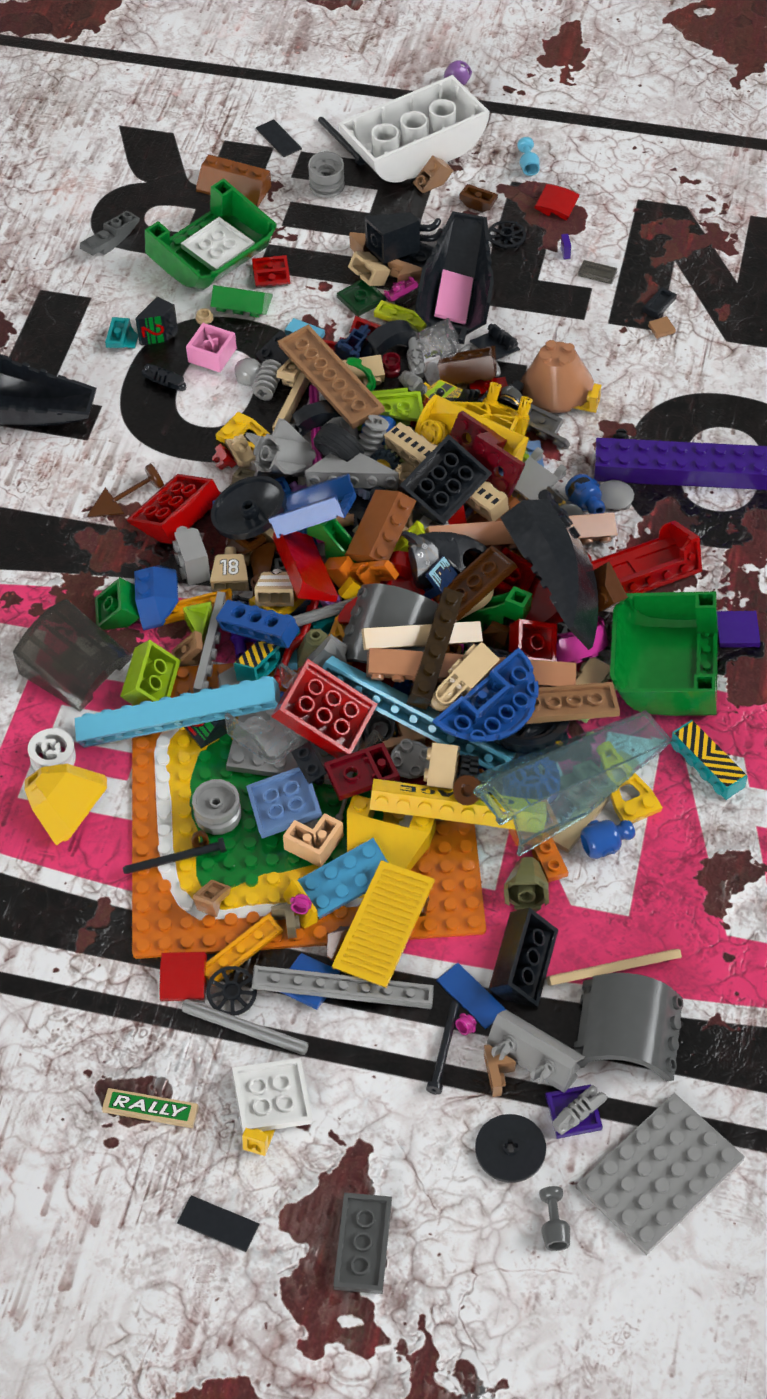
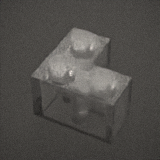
(438, 340)

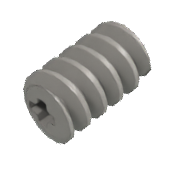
(266, 380)
(373, 434)

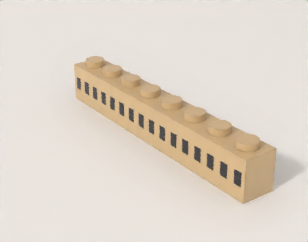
(415, 448)

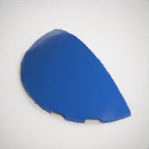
(496, 705)

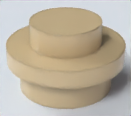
(204, 316)

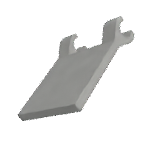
(536, 477)

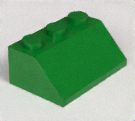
(240, 300)

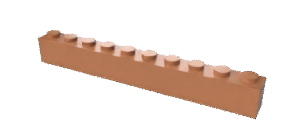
(590, 526)
(405, 663)

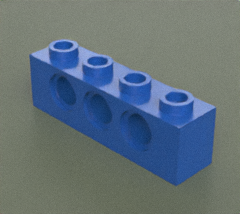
(258, 623)

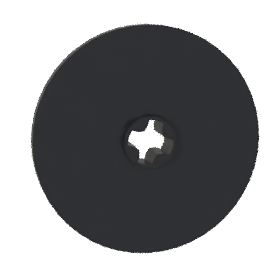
(495, 1156)

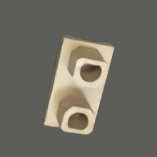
(240, 451)

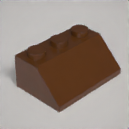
(468, 366)
(609, 587)

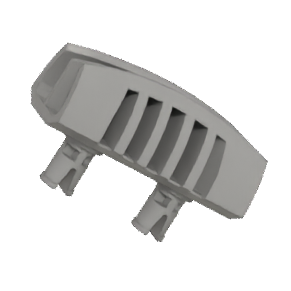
(534, 1050)

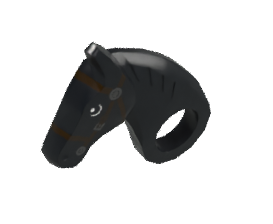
(429, 547)

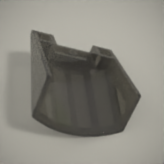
(68, 654)

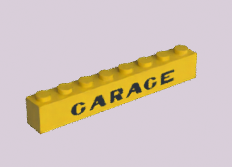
(430, 803)

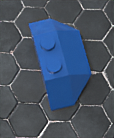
(155, 594)

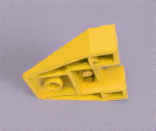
(398, 843)

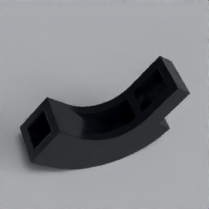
(387, 336)
(313, 416)

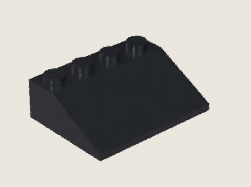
(444, 481)

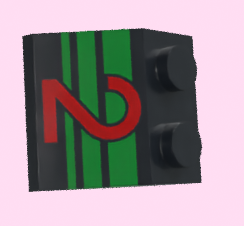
(156, 322)
(207, 732)

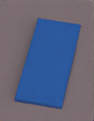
(471, 995)

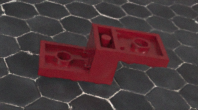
(489, 451)
(369, 765)

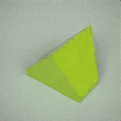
(198, 618)

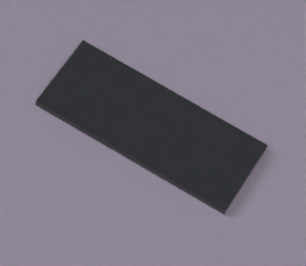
(278, 138)
(218, 1223)

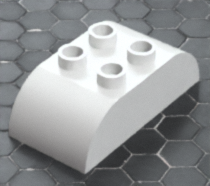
(410, 129)

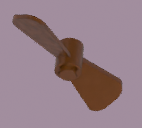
(261, 561)

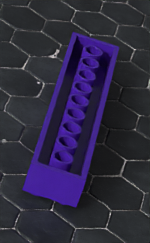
(681, 463)

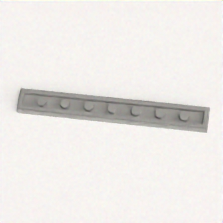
(341, 987)

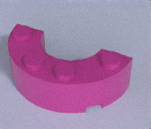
(572, 649)

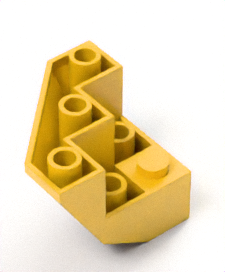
(63, 797)

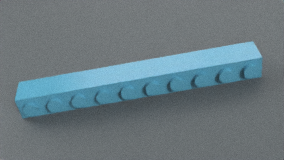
(393, 705)
(177, 712)

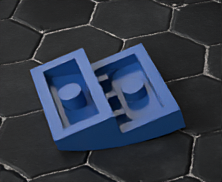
(307, 963)

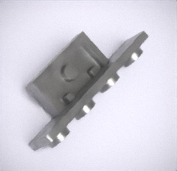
(546, 426)

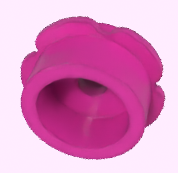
(300, 904)
(466, 1024)

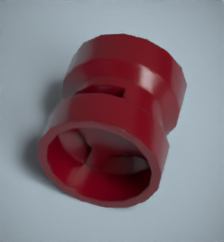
(391, 364)

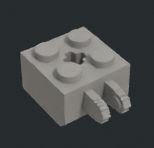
(191, 556)

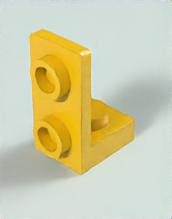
(593, 399)
(257, 1140)

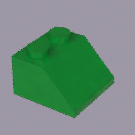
(116, 606)

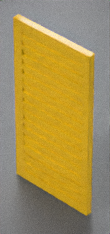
(383, 924)

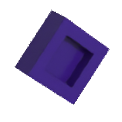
(565, 246)

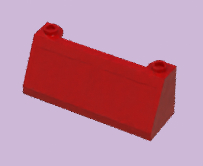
(657, 561)

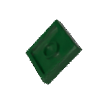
(360, 297)

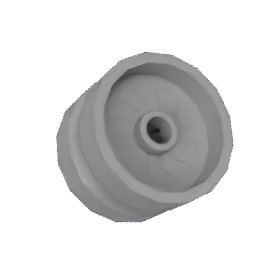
(216, 806)

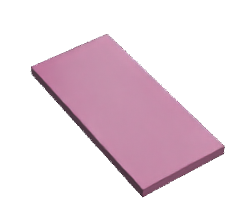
(453, 297)

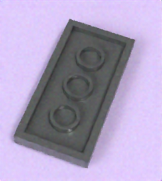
(363, 1243)

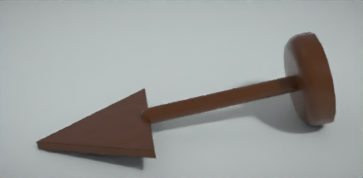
(107, 505)
(464, 788)

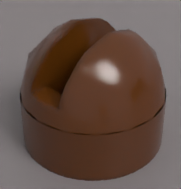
(195, 840)

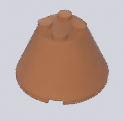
(557, 378)

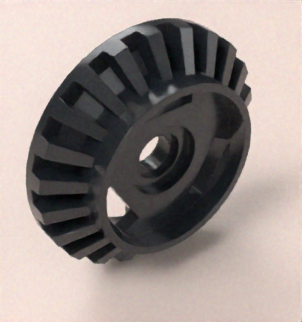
(535, 736)

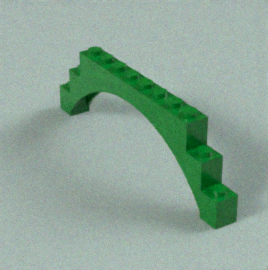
(501, 608)

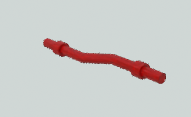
(296, 642)

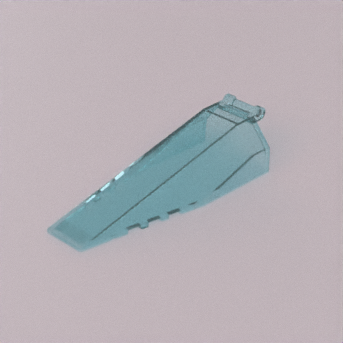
(569, 780)

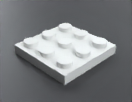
(216, 244)
(272, 1095)

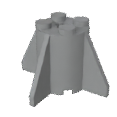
(281, 452)

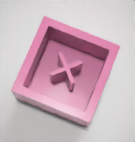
(211, 347)

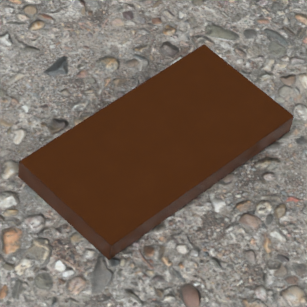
(480, 578)

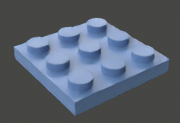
(282, 800)

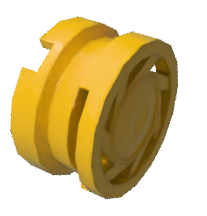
(433, 431)

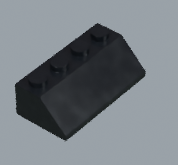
(523, 958)

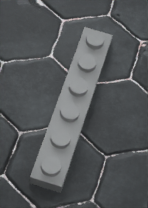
(209, 651)

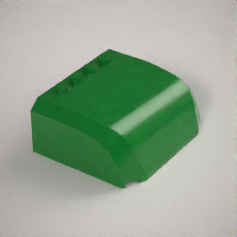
(231, 207)
(666, 652)

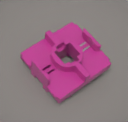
(400, 289)

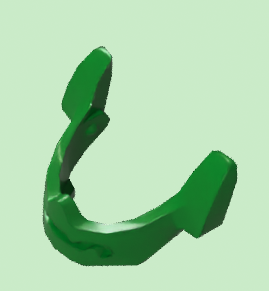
(356, 362)

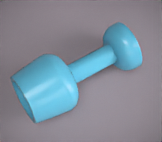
(529, 161)

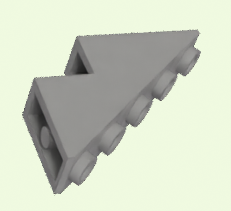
(362, 469)

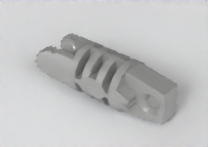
(415, 358)
(412, 382)
(579, 1109)

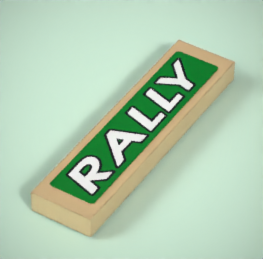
(150, 1108)

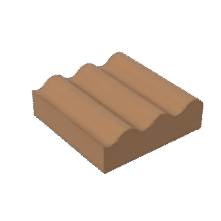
(661, 327)

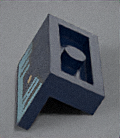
(440, 576)

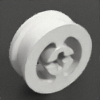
(49, 743)

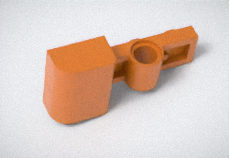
(364, 572)
(548, 857)

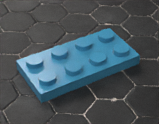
(342, 878)

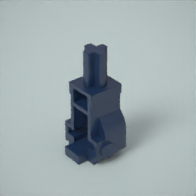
(355, 340)

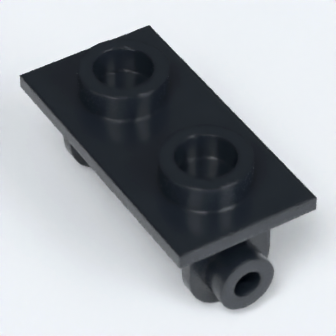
(309, 764)

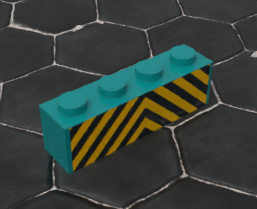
(258, 661)
(708, 760)

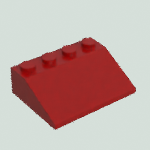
(175, 505)
(324, 710)

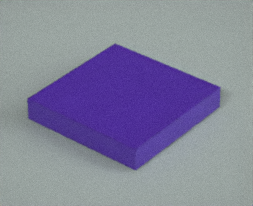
(738, 629)
(559, 1100)

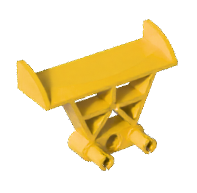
(491, 413)

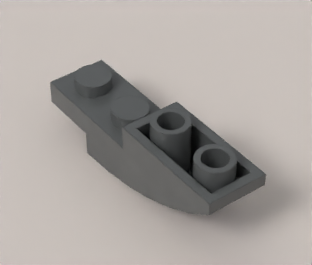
(112, 235)

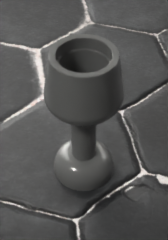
(556, 1231)

